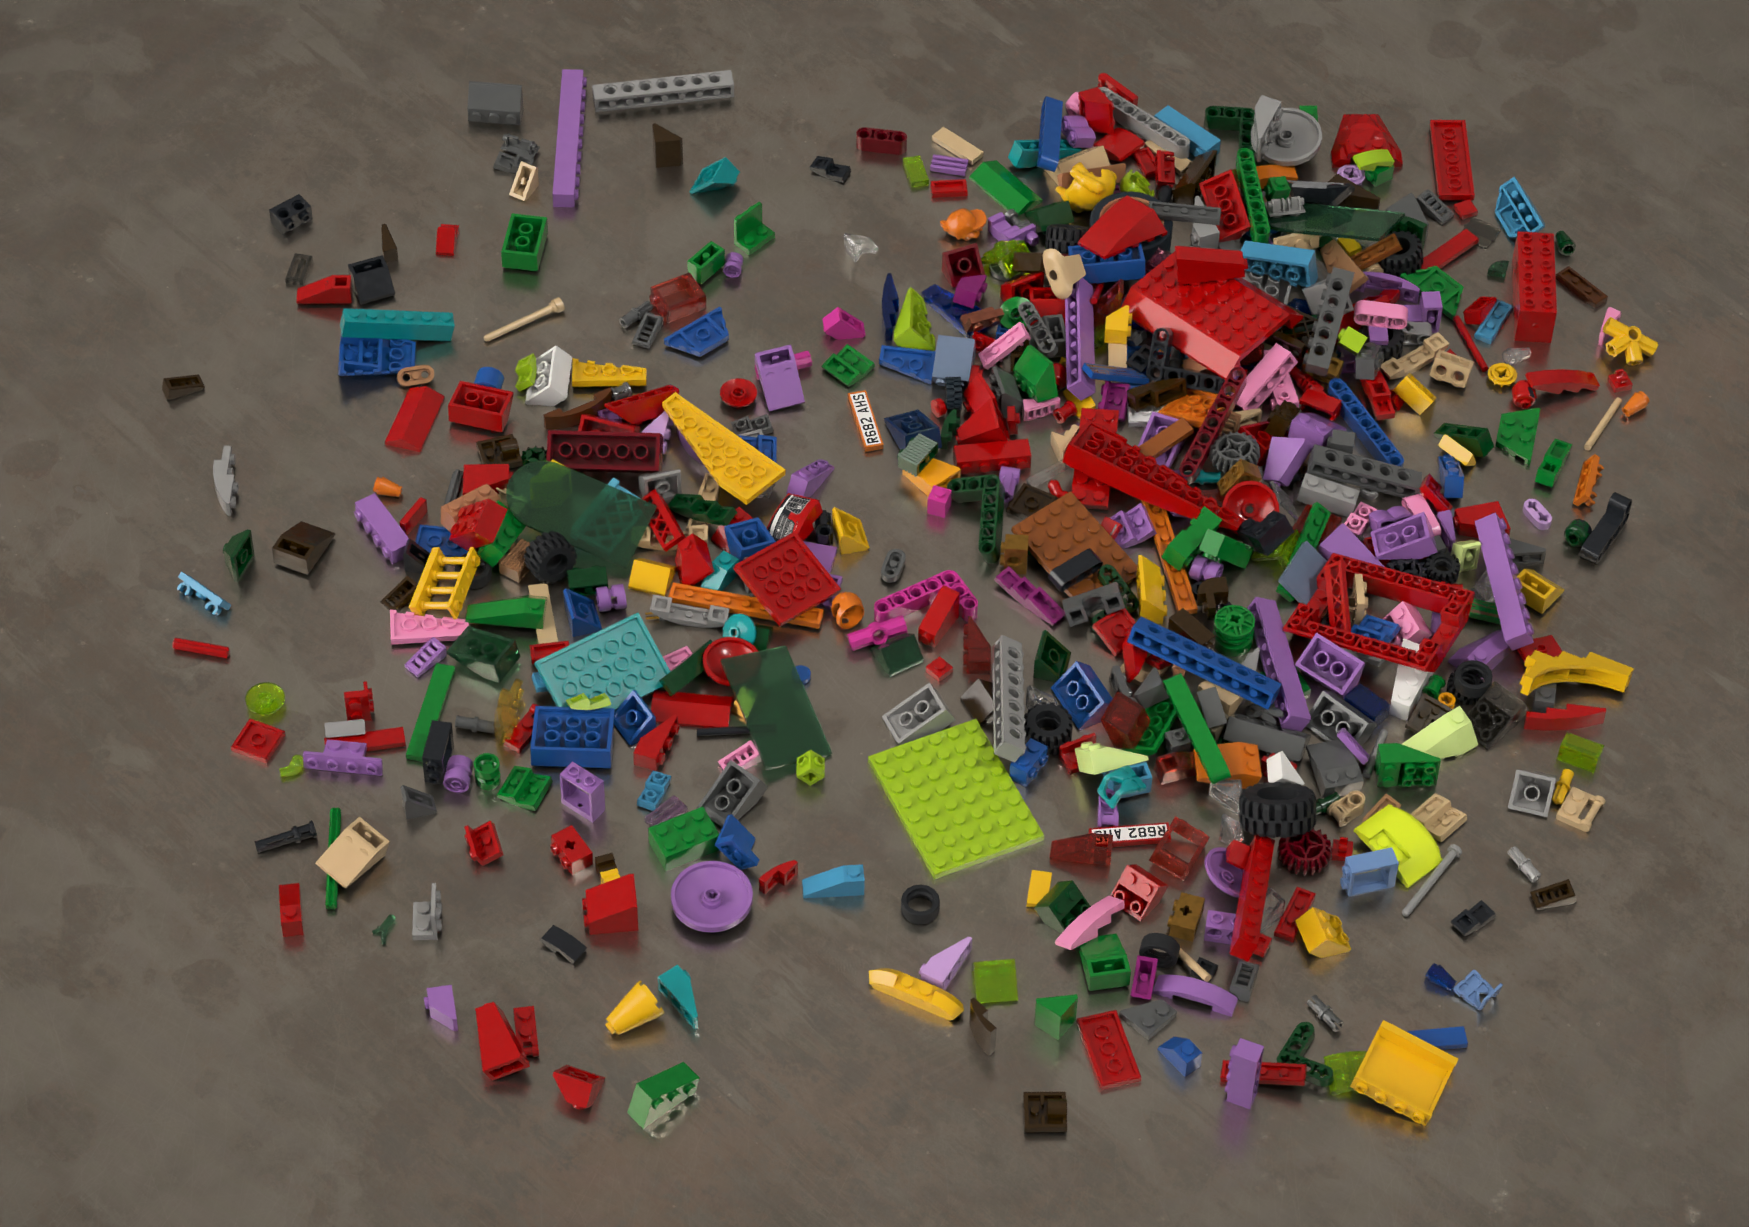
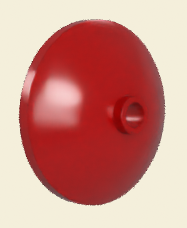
(1251, 494)
(722, 649)

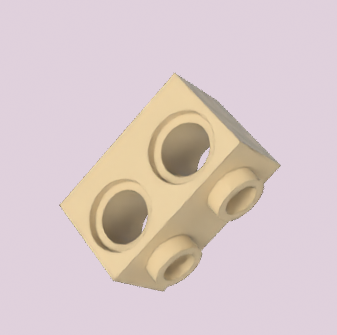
(1452, 364)

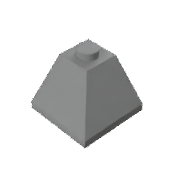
(665, 482)
(1532, 792)

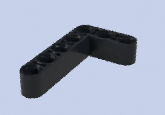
(1166, 369)

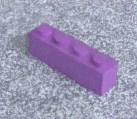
(382, 527)
(1244, 1073)

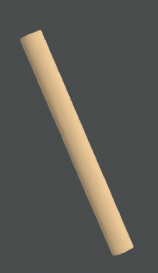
(1602, 424)

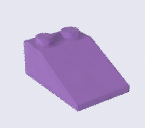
(1156, 424)
(1313, 428)
(1405, 539)

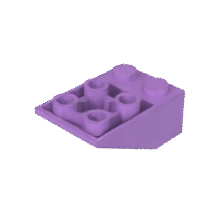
(779, 378)

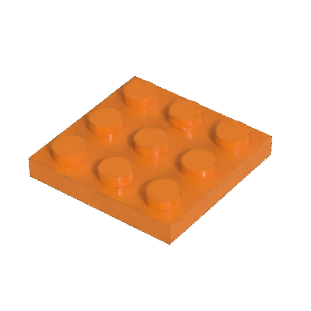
(1191, 407)

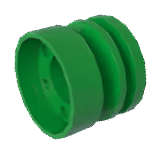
(1233, 630)

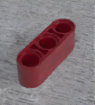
(881, 141)

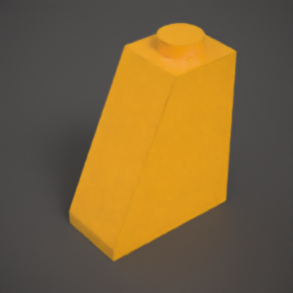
(935, 473)

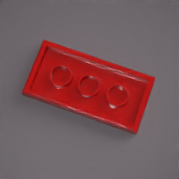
(1108, 1050)

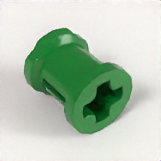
(1434, 686)

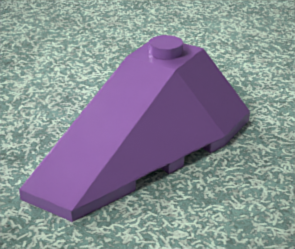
(1489, 650)

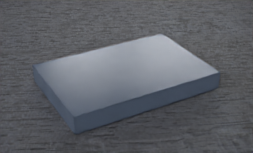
(1302, 573)

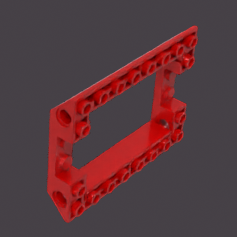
(1448, 600)

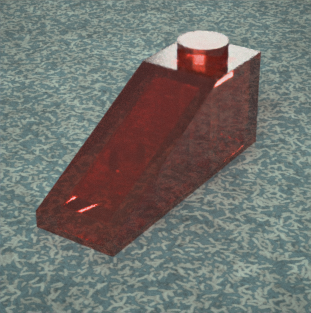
(1108, 303)

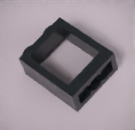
(437, 751)

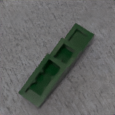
(702, 510)
(685, 671)

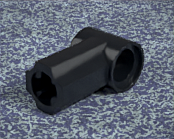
(824, 529)

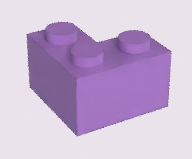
(1428, 310)

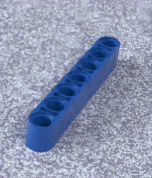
(1050, 134)
(1364, 425)

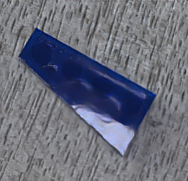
(943, 303)

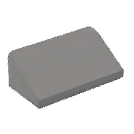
(345, 728)

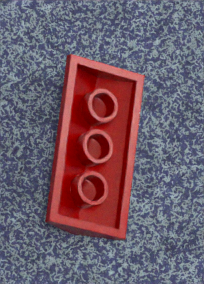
(1224, 193)
(415, 418)
(692, 709)

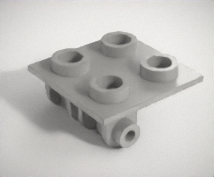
(1277, 208)

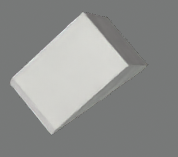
(1281, 770)

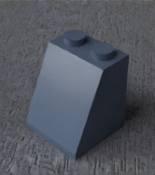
(953, 359)

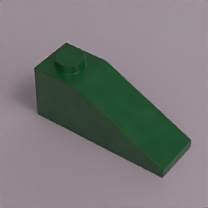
(1474, 439)

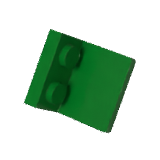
(750, 231)

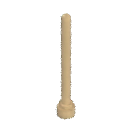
(555, 306)

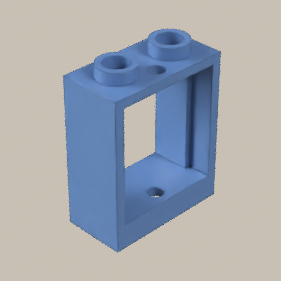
(1372, 881)

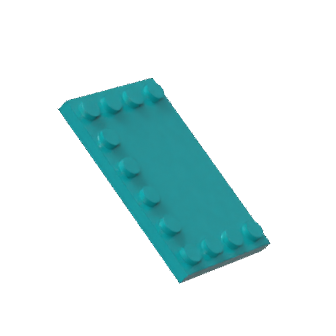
(606, 662)

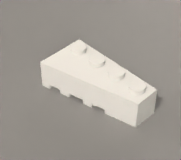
(1407, 686)

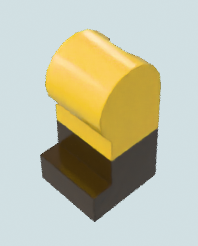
(606, 868)

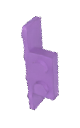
(343, 757)

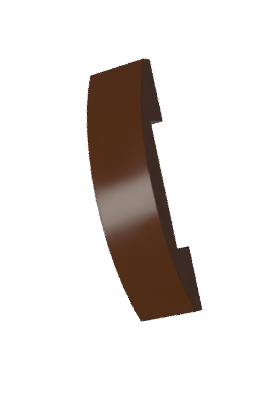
(558, 420)

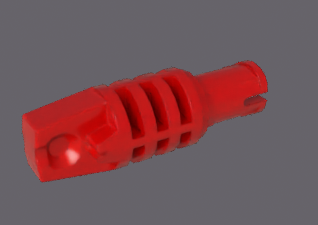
(1305, 380)

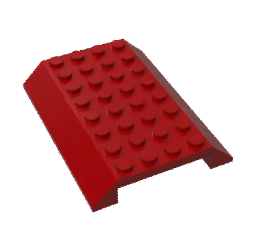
(1209, 320)

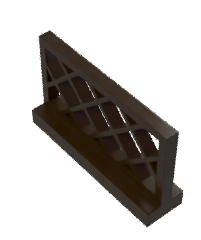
(1290, 341)

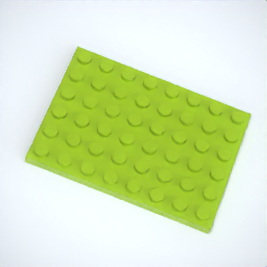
(955, 798)

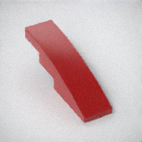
(1561, 379)
(1565, 719)

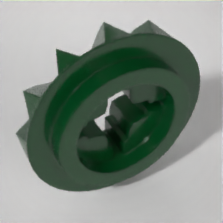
(527, 455)

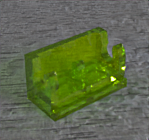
(1580, 752)

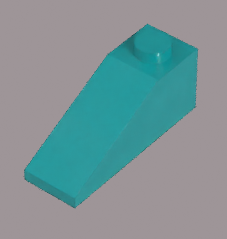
(677, 988)

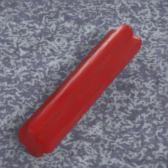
(201, 647)

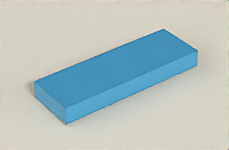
(1493, 322)

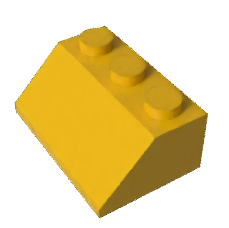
(1149, 591)

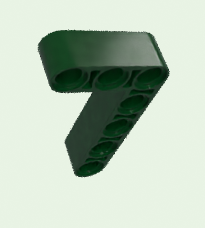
(1232, 119)
(992, 493)

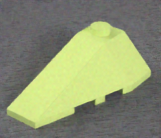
(1446, 736)

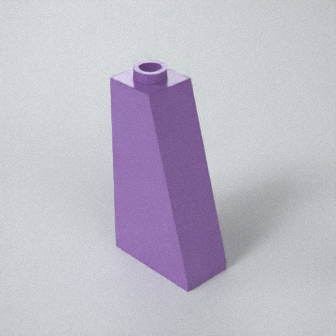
(1345, 543)

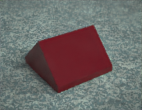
(962, 263)

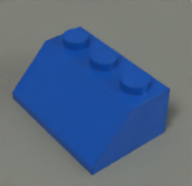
(1082, 695)

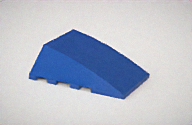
(374, 356)

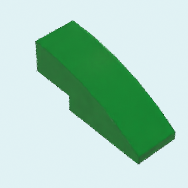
(1553, 462)

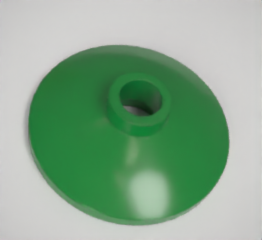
(1010, 310)

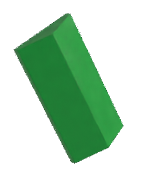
(1004, 187)
(1162, 717)

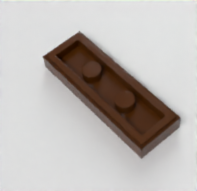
(1581, 287)

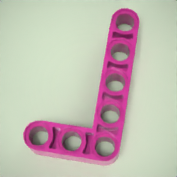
(922, 595)

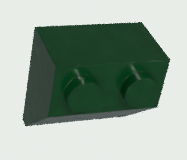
(1050, 214)

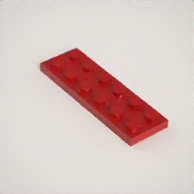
(1451, 160)
(1088, 490)

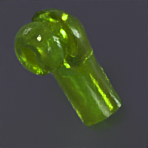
(294, 767)

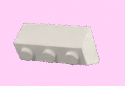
(551, 378)

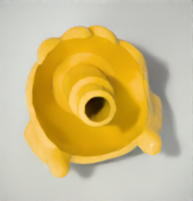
(1087, 188)

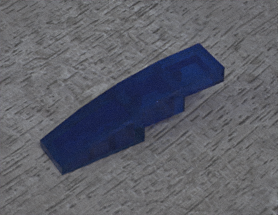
(890, 306)

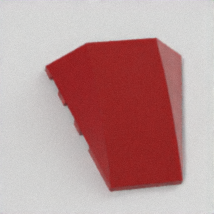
(1122, 226)

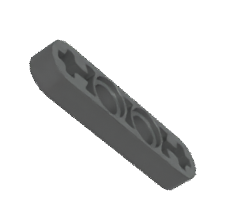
(1038, 329)

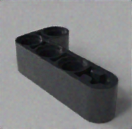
(1607, 528)

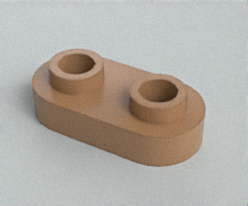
(415, 375)

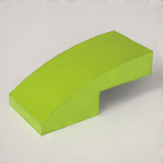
(1371, 159)
(526, 371)
(582, 702)

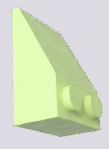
(1099, 759)

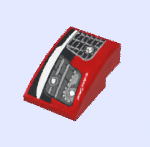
(794, 515)

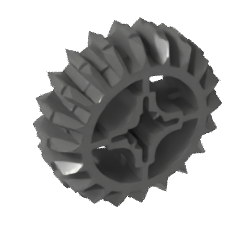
(1231, 448)

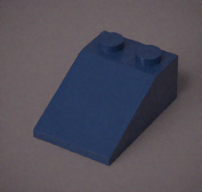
(909, 424)

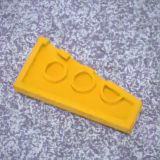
(606, 375)

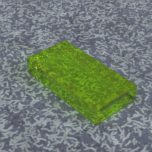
(915, 171)

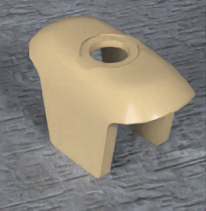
(1062, 271)

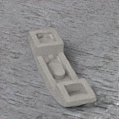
(688, 615)

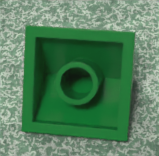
(1056, 1014)

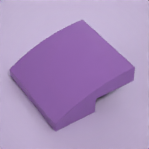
(1136, 526)

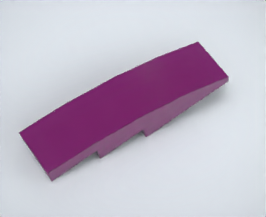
(1029, 596)

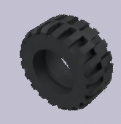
(1277, 809)

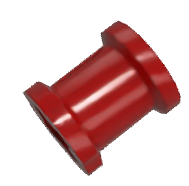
(1064, 412)

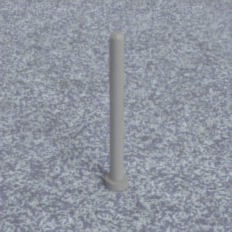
(1453, 852)

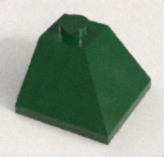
(239, 553)

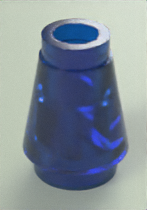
(1440, 977)

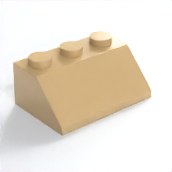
(1090, 158)

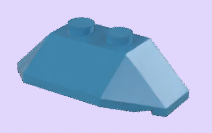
(1517, 210)

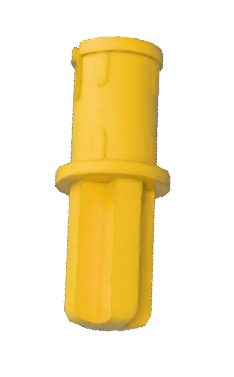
(1562, 786)

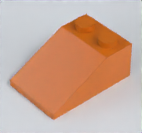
(1241, 761)

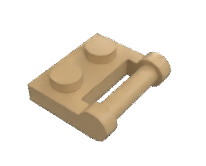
(1575, 805)

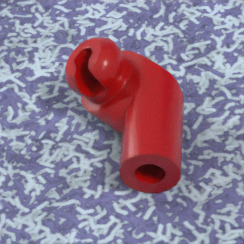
(1055, 489)

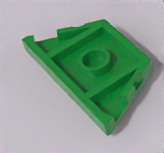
(1433, 280)
(1518, 433)

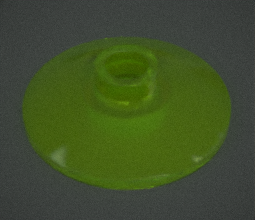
(265, 698)

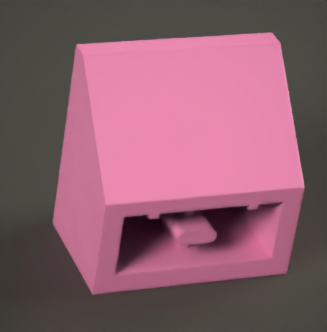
(1410, 622)

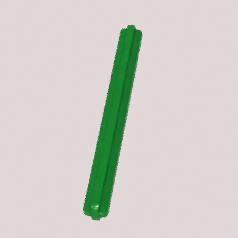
(334, 832)

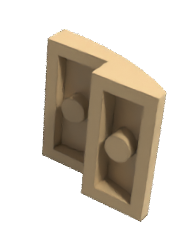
(1439, 817)

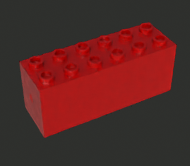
(1534, 287)

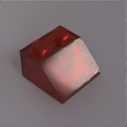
(1125, 721)

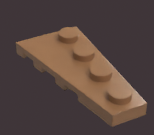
(1337, 257)

